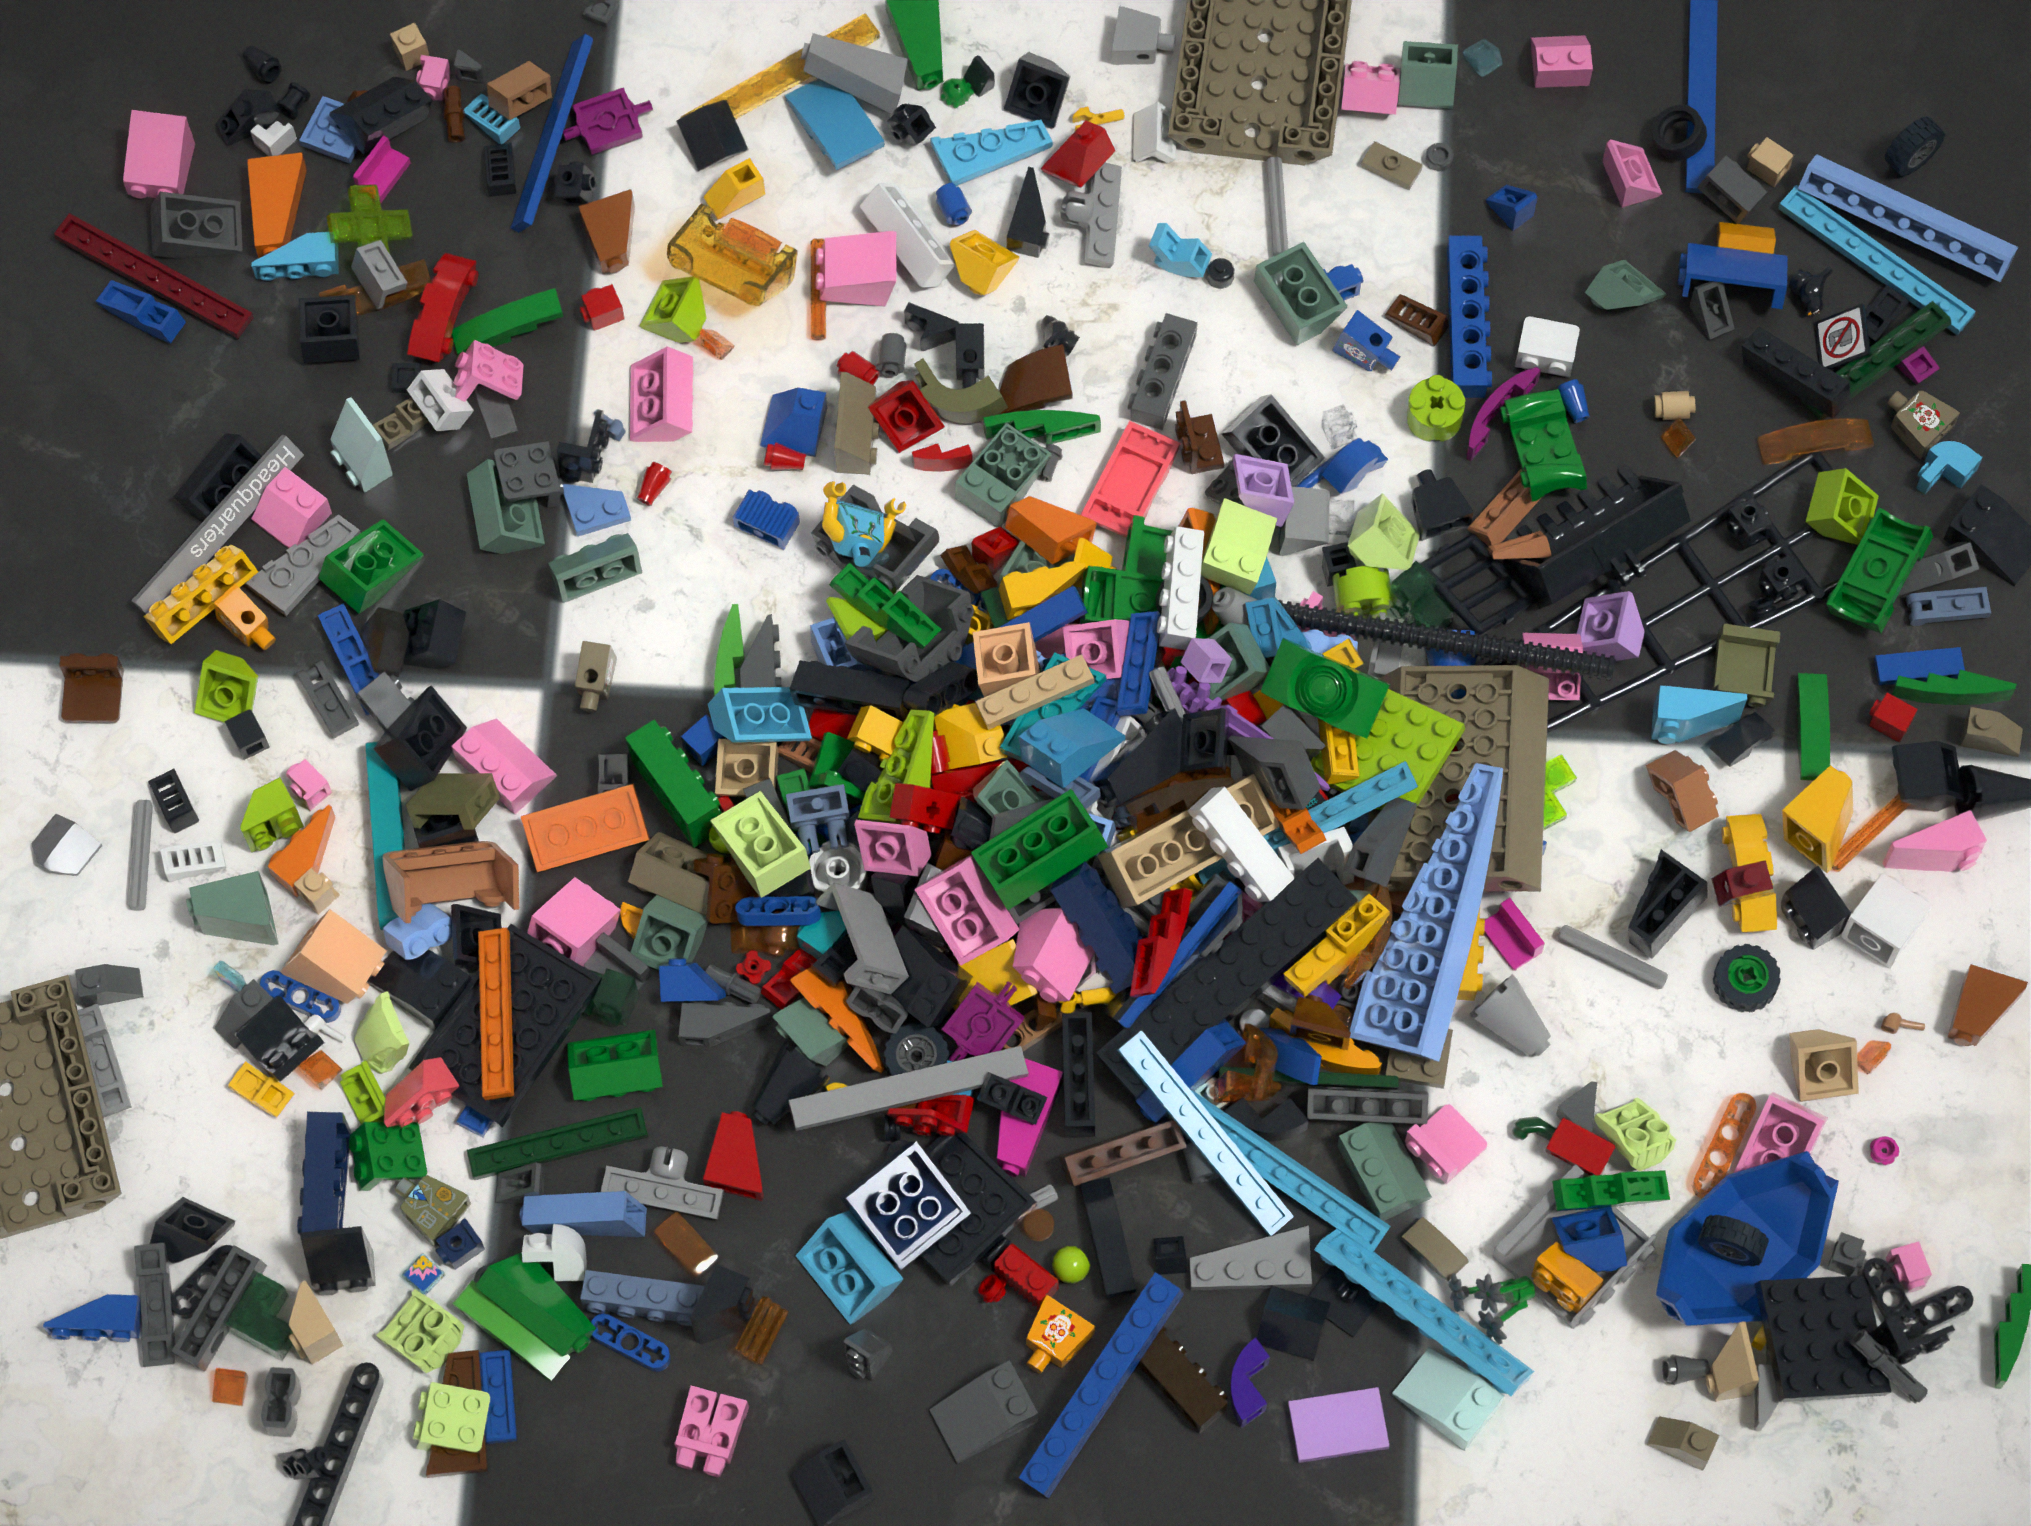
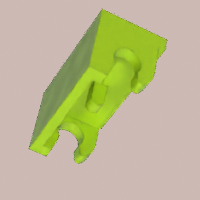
(364, 1093)

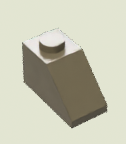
(1991, 732)
(1683, 1441)

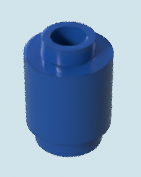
(953, 204)

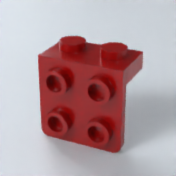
(940, 1115)

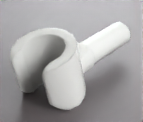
(316, 1023)

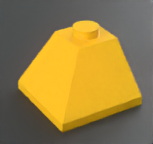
(981, 261)
(968, 737)

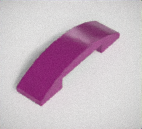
(1515, 386)

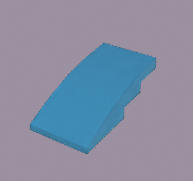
(834, 122)

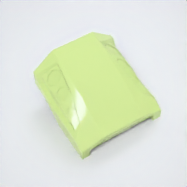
(381, 1036)
(1637, 1133)
(423, 1332)

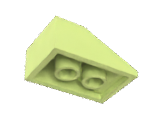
(1238, 546)
(761, 844)

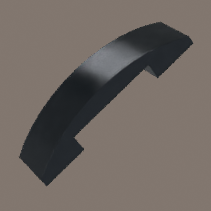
(841, 957)

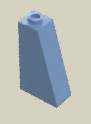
(586, 1213)

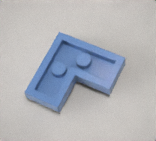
(324, 134)

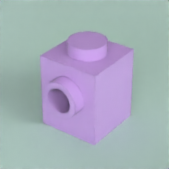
(1206, 660)

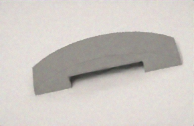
(104, 1062)

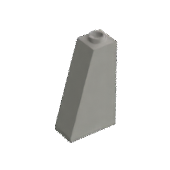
(856, 70)

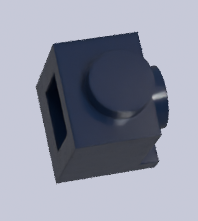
(469, 1248)

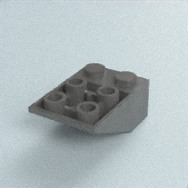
(1280, 769)

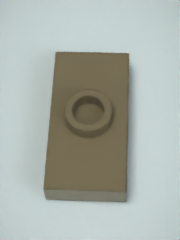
(1391, 165)

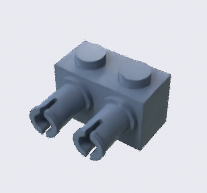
(818, 807)

